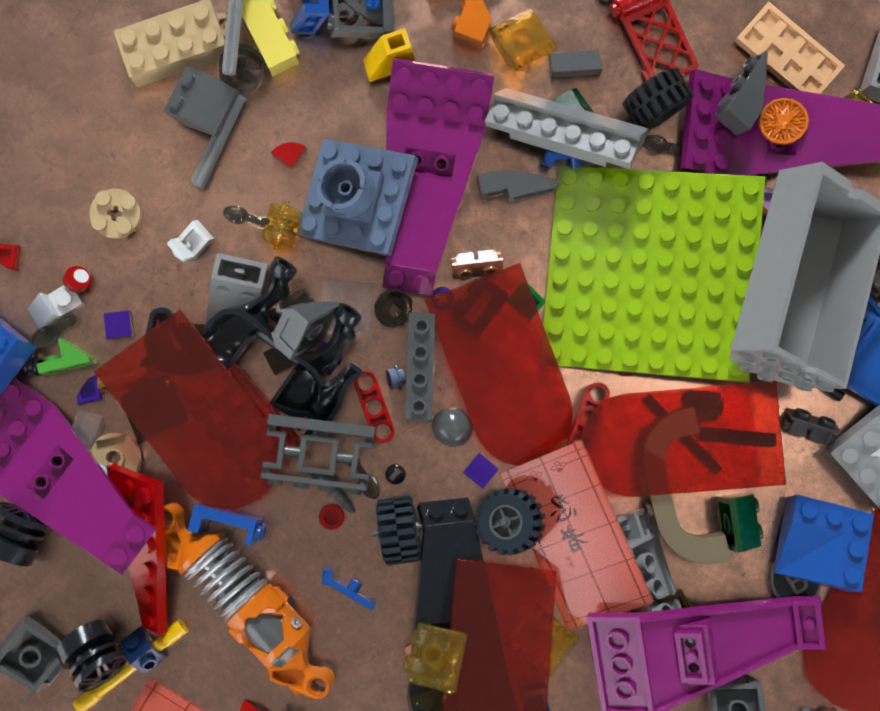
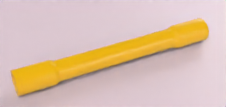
(164, 640)

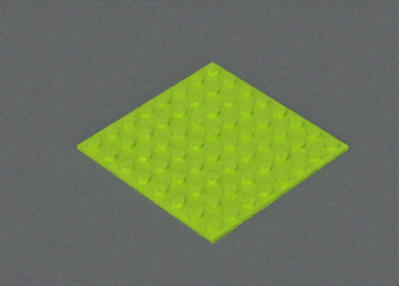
(651, 270)

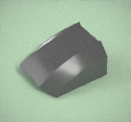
(303, 327)
(29, 655)
(738, 695)

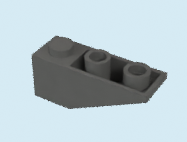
(745, 100)

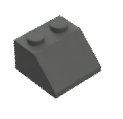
(201, 101)

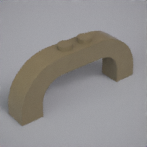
(702, 549)

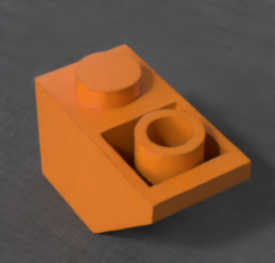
(473, 24)

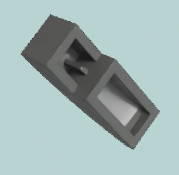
(514, 184)

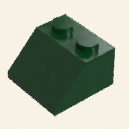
(740, 521)

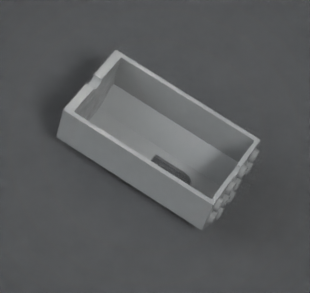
(809, 281)

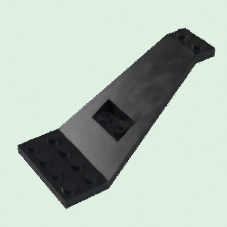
(446, 536)

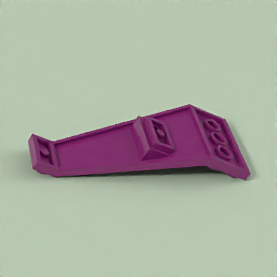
(435, 116)
(837, 132)
(77, 494)
(647, 660)

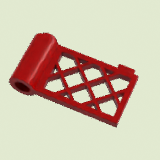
(633, 10)

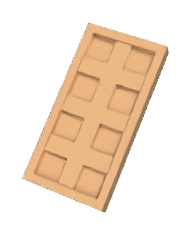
(791, 52)

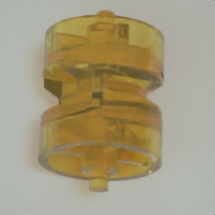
(281, 226)

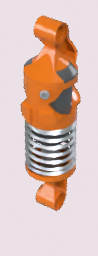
(253, 608)

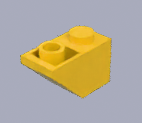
(389, 46)

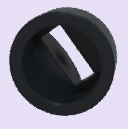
(399, 478)

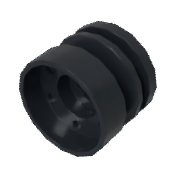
(16, 533)
(91, 655)

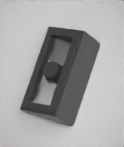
(575, 64)

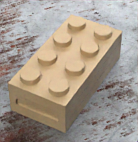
(171, 42)

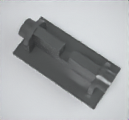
(821, 428)

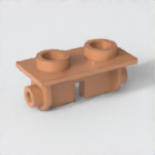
(466, 267)

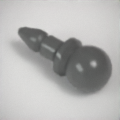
(340, 495)

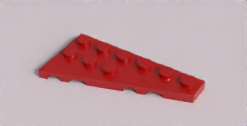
(148, 568)

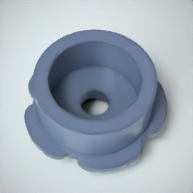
(395, 378)

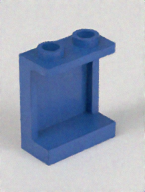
(310, 16)
(203, 515)

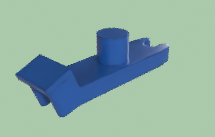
(550, 157)
(350, 591)

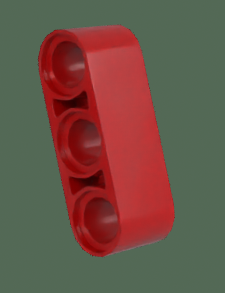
(366, 397)
(586, 404)

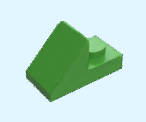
(71, 359)

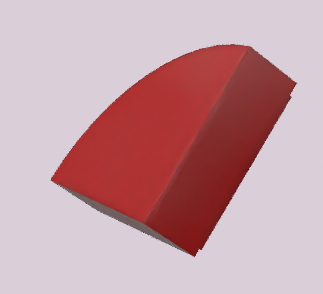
(289, 153)
(10, 256)

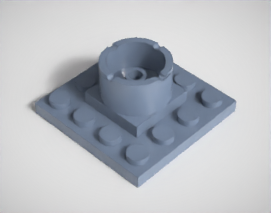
(357, 197)

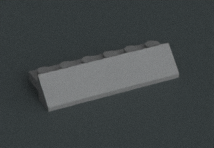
(565, 129)
(648, 553)

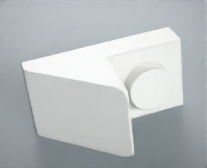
(54, 306)

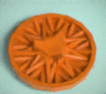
(783, 121)

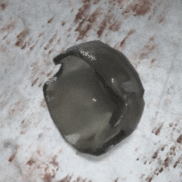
(393, 307)

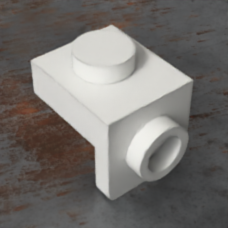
(191, 242)

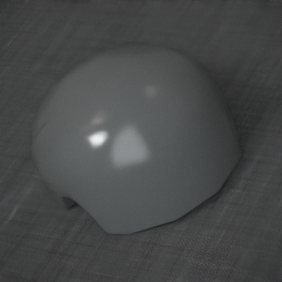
(452, 427)

